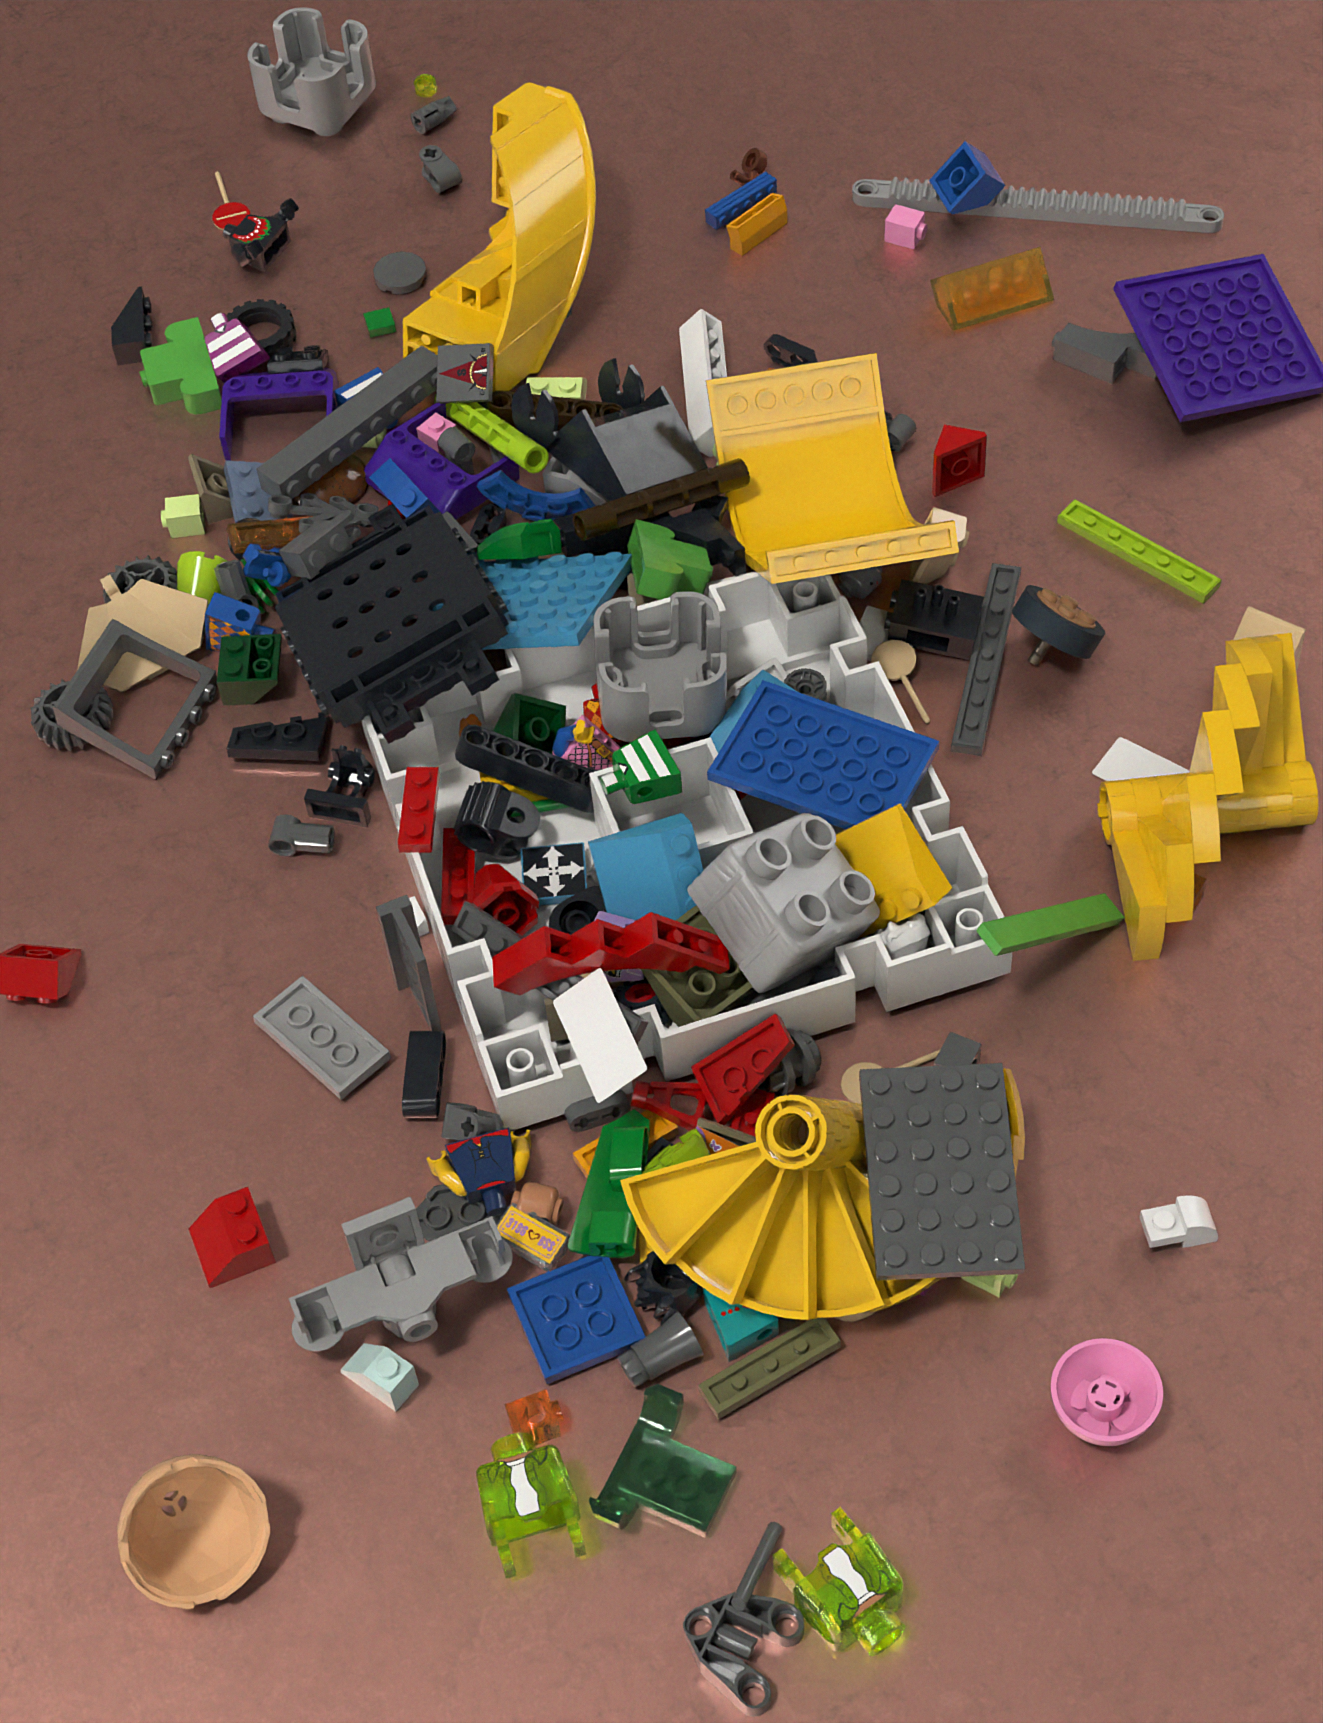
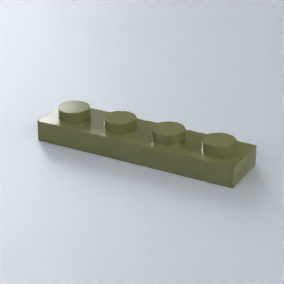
(769, 1366)

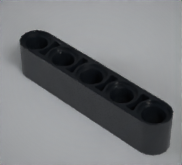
(525, 767)

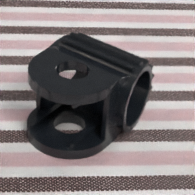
(487, 821)

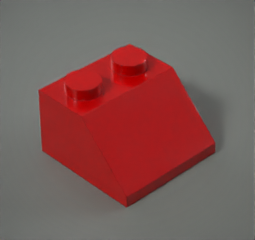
(37, 972)
(231, 1238)

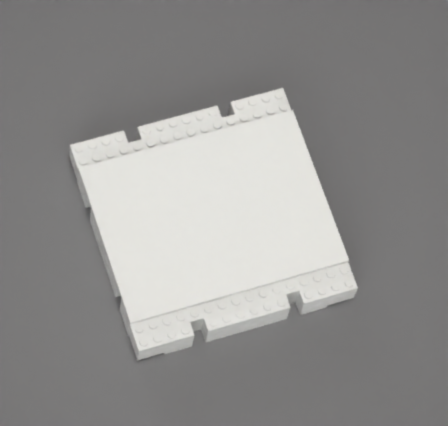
(802, 626)

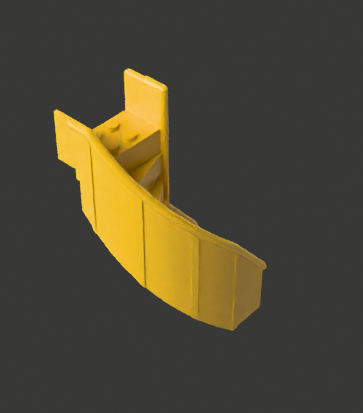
(538, 252)

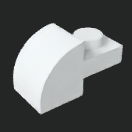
(1183, 1222)

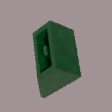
(248, 667)

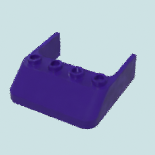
(272, 386)
(433, 474)

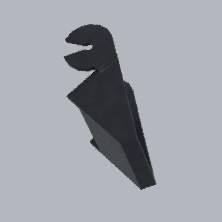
(619, 450)

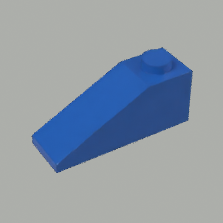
(400, 489)

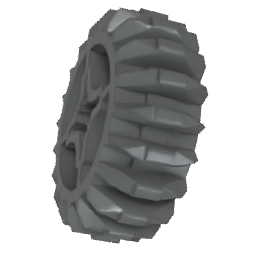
(147, 569)
(45, 724)

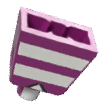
(233, 348)

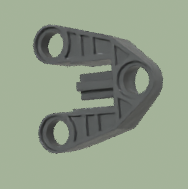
(725, 1670)

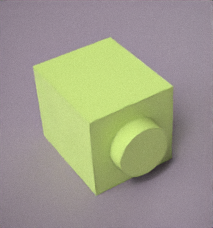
(184, 516)

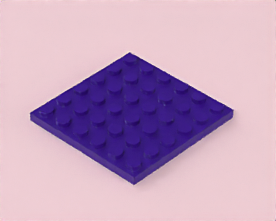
(1221, 337)

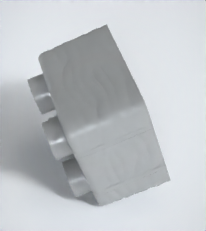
(784, 900)

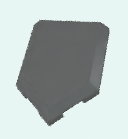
(446, 1212)

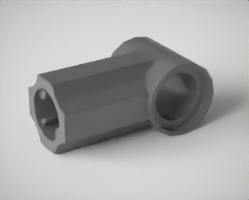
(457, 449)
(233, 582)
(292, 835)

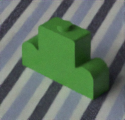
(182, 369)
(664, 564)

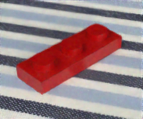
(419, 810)

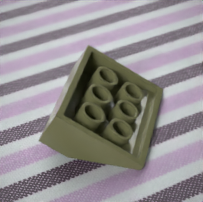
(698, 991)

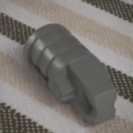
(433, 114)

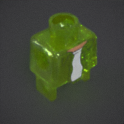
(526, 1495)
(849, 1591)

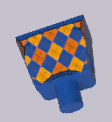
(231, 618)

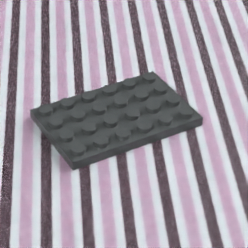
(940, 1172)

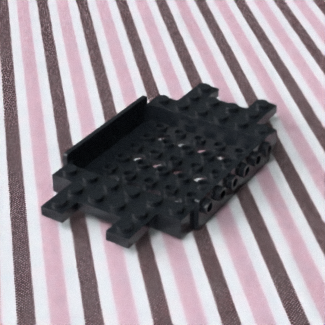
(415, 659)

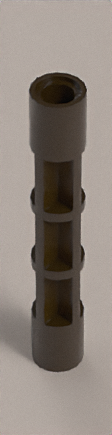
(661, 499)

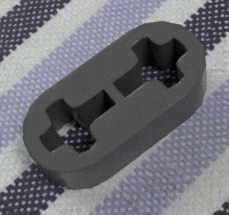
(591, 1114)

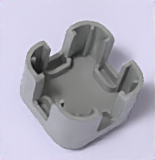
(312, 81)
(660, 677)

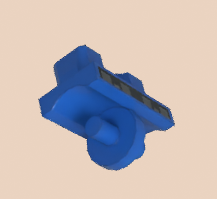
(265, 565)

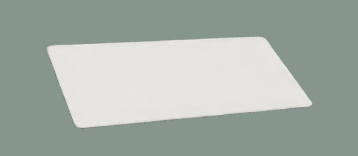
(1131, 761)
(599, 1035)

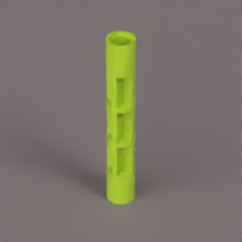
(499, 435)

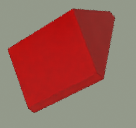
(958, 458)

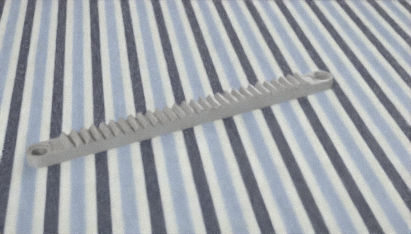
(1050, 206)

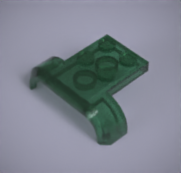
(662, 1473)

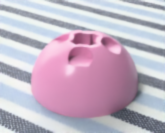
(1113, 1377)

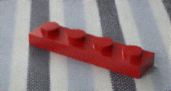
(457, 876)

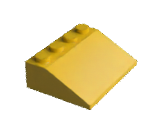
(896, 863)

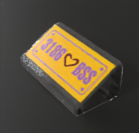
(533, 1237)

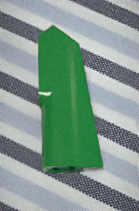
(603, 1218)

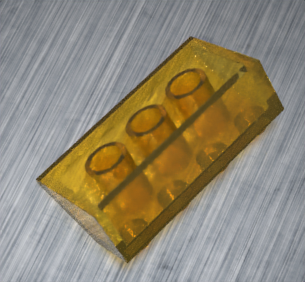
(993, 289)

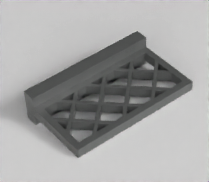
(406, 955)

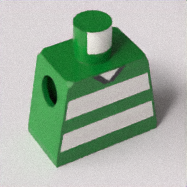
(643, 770)

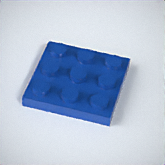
(575, 1316)

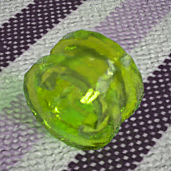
(430, 85)

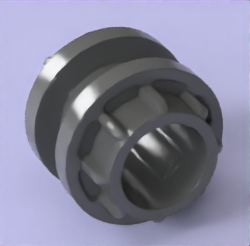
(796, 1067)

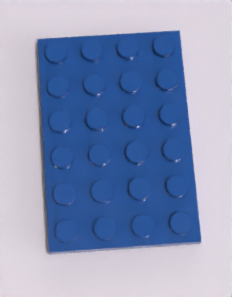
(821, 757)

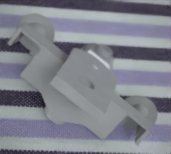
(397, 1276)

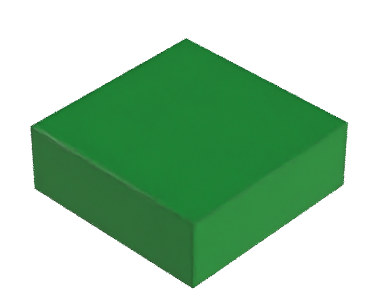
(379, 322)

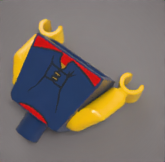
(484, 1167)

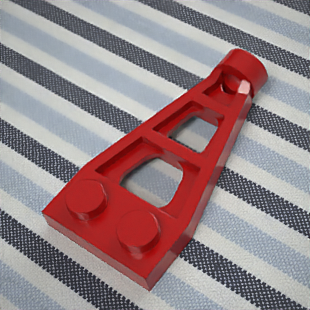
(743, 1120)

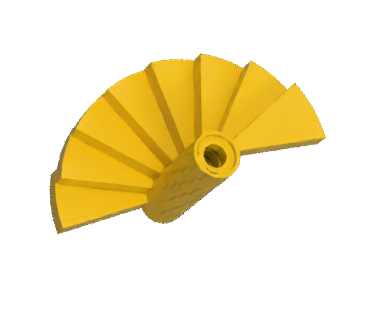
(1242, 777)
(783, 1216)

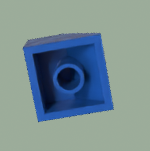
(966, 180)

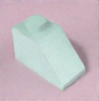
(382, 1374)

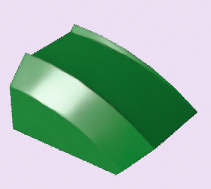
(522, 541)

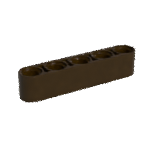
(566, 407)

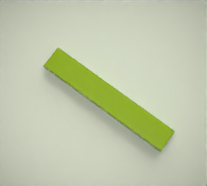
(1139, 551)

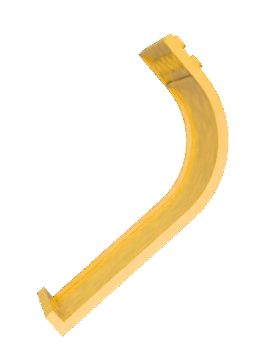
(818, 472)

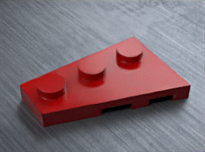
(741, 1066)

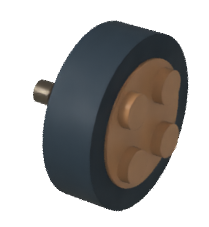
(1057, 623)

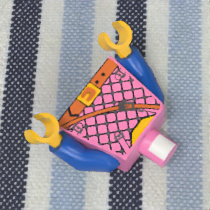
(585, 745)

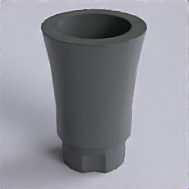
(660, 1351)

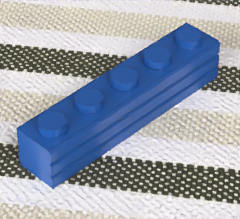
(740, 200)

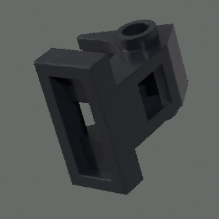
(349, 771)

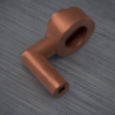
(753, 164)

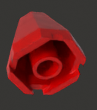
(505, 898)

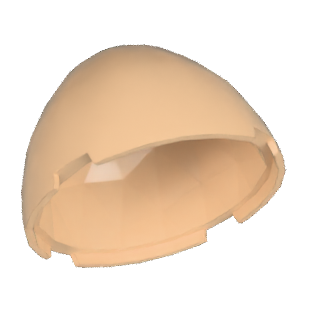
(199, 1548)

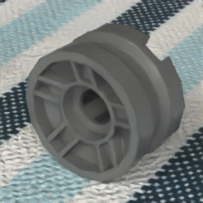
(808, 682)

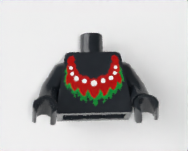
(261, 239)

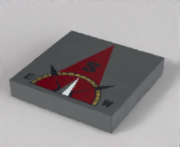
(465, 373)

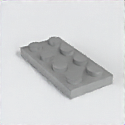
(322, 1037)

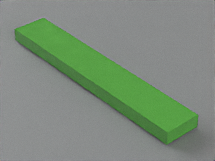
(1049, 924)

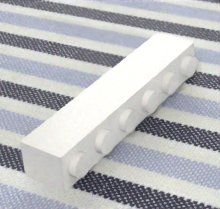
(701, 360)

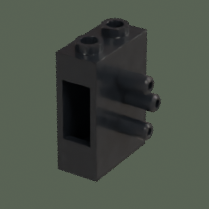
(934, 618)

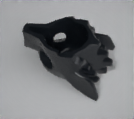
(663, 1288)

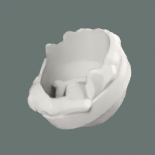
(904, 936)

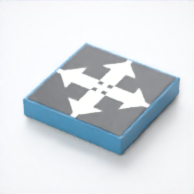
(554, 871)

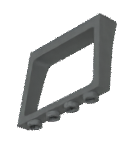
(95, 670)

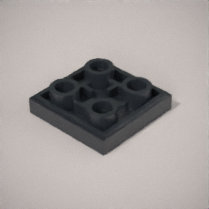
(288, 361)

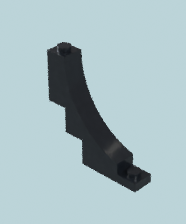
(692, 528)

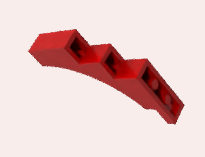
(644, 944)

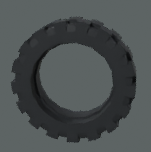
(268, 312)

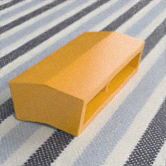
(757, 223)

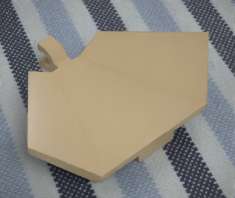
(155, 612)

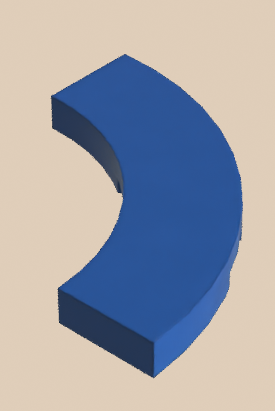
(530, 503)

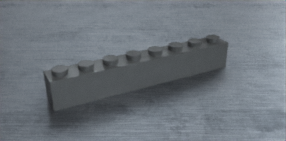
(350, 425)

